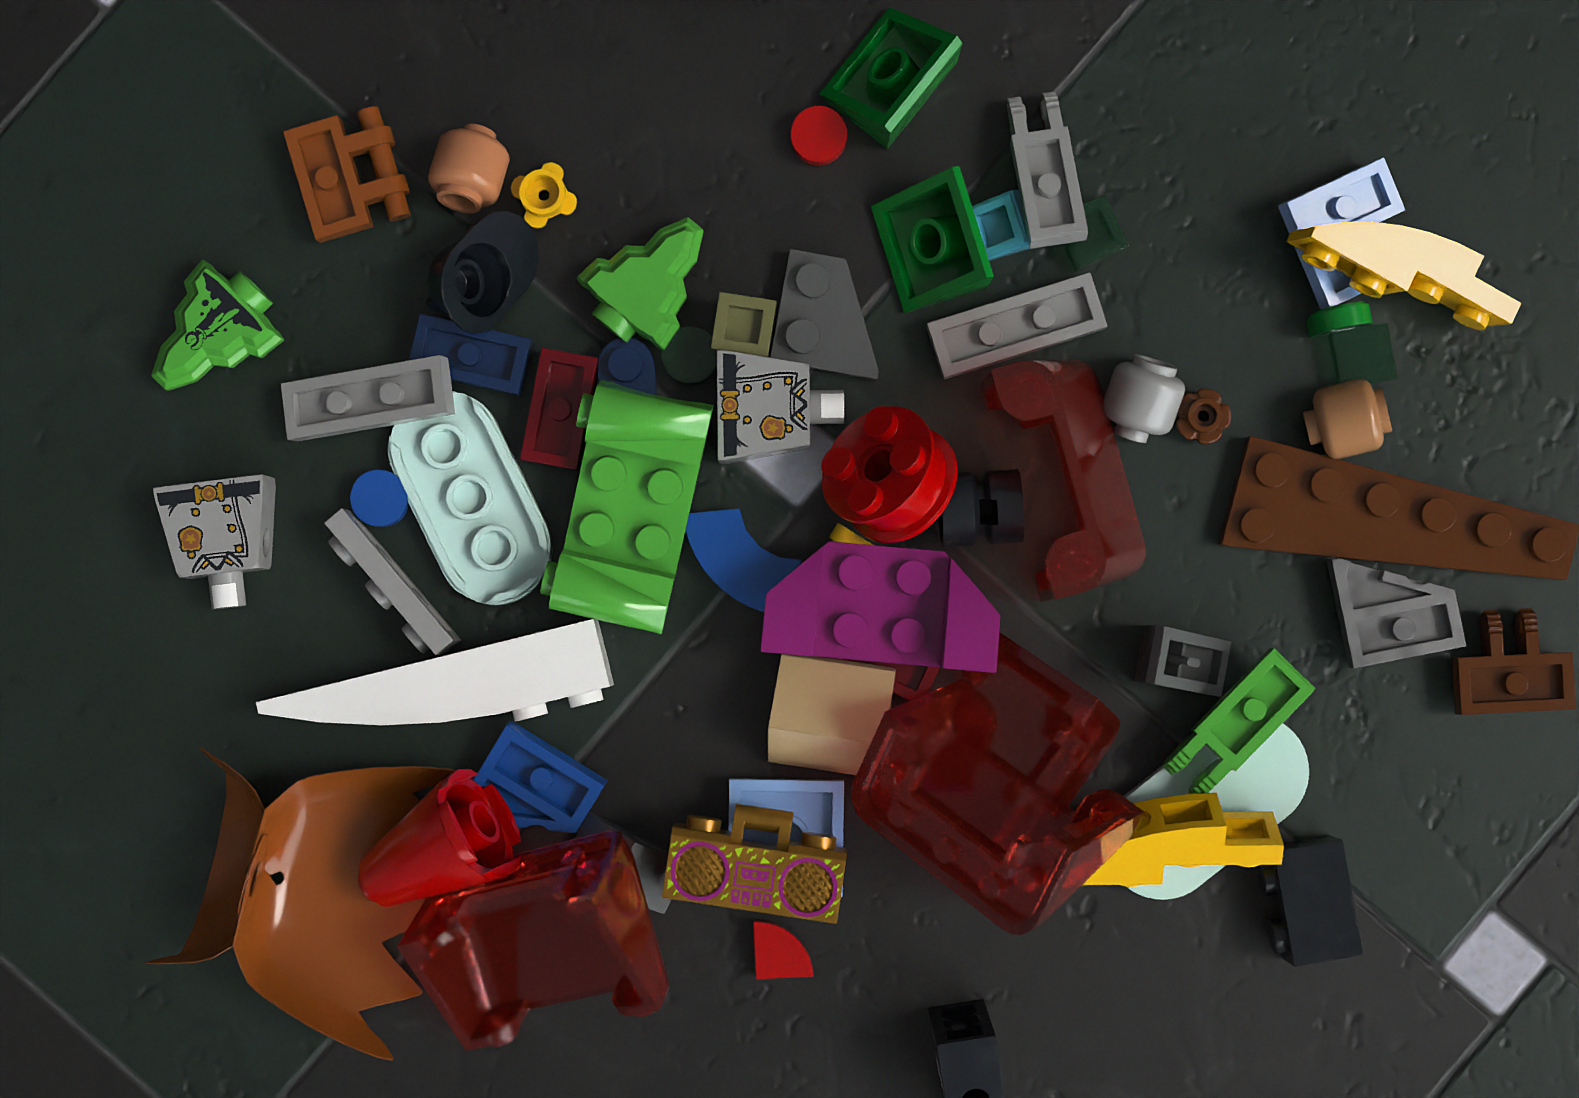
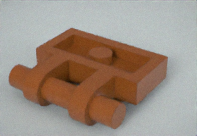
(330, 178)

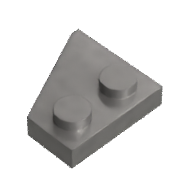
(1392, 616)

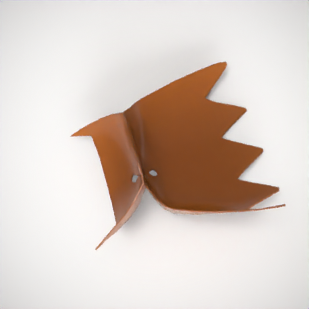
(314, 936)

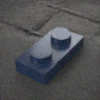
(482, 359)

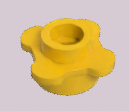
(548, 179)

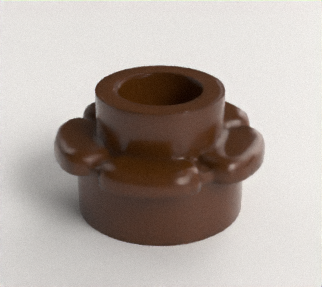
(1218, 416)

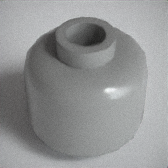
(1143, 398)

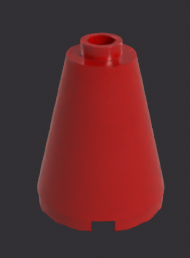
(443, 844)

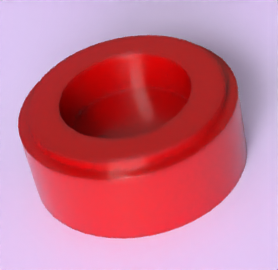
(818, 135)

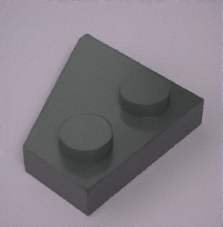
(822, 318)

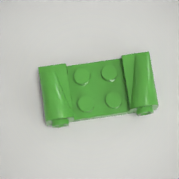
(629, 506)

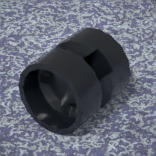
(961, 519)

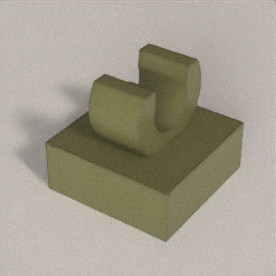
(743, 324)

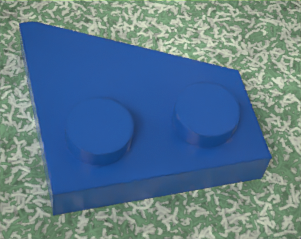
(539, 781)

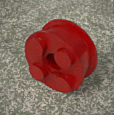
(889, 474)

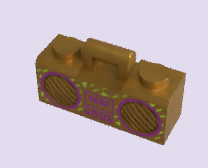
(780, 879)

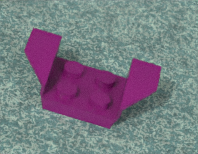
(882, 609)

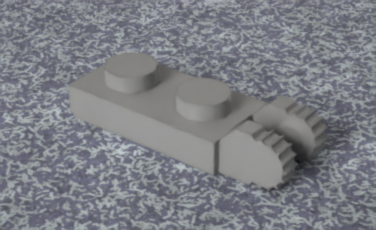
(1046, 176)

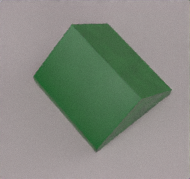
(892, 74)
(933, 241)

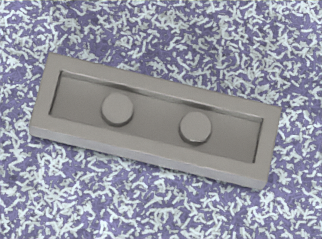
(1016, 326)
(368, 398)
(390, 584)

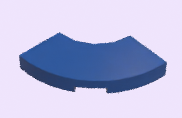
(734, 557)

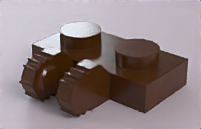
(1515, 681)

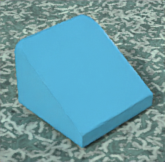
(1002, 225)

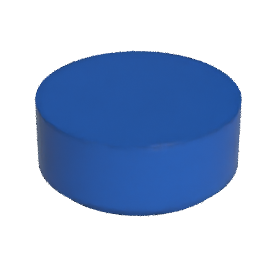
(379, 498)

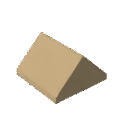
(827, 712)

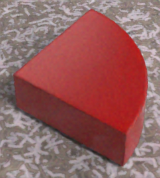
(779, 952)

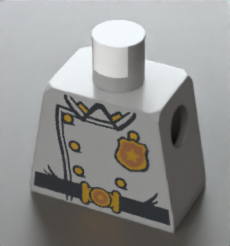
(768, 406)
(219, 532)

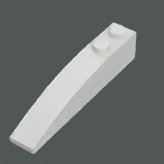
(465, 685)

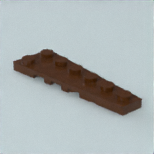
(1347, 511)

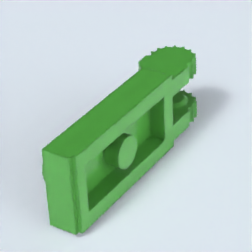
(1242, 719)

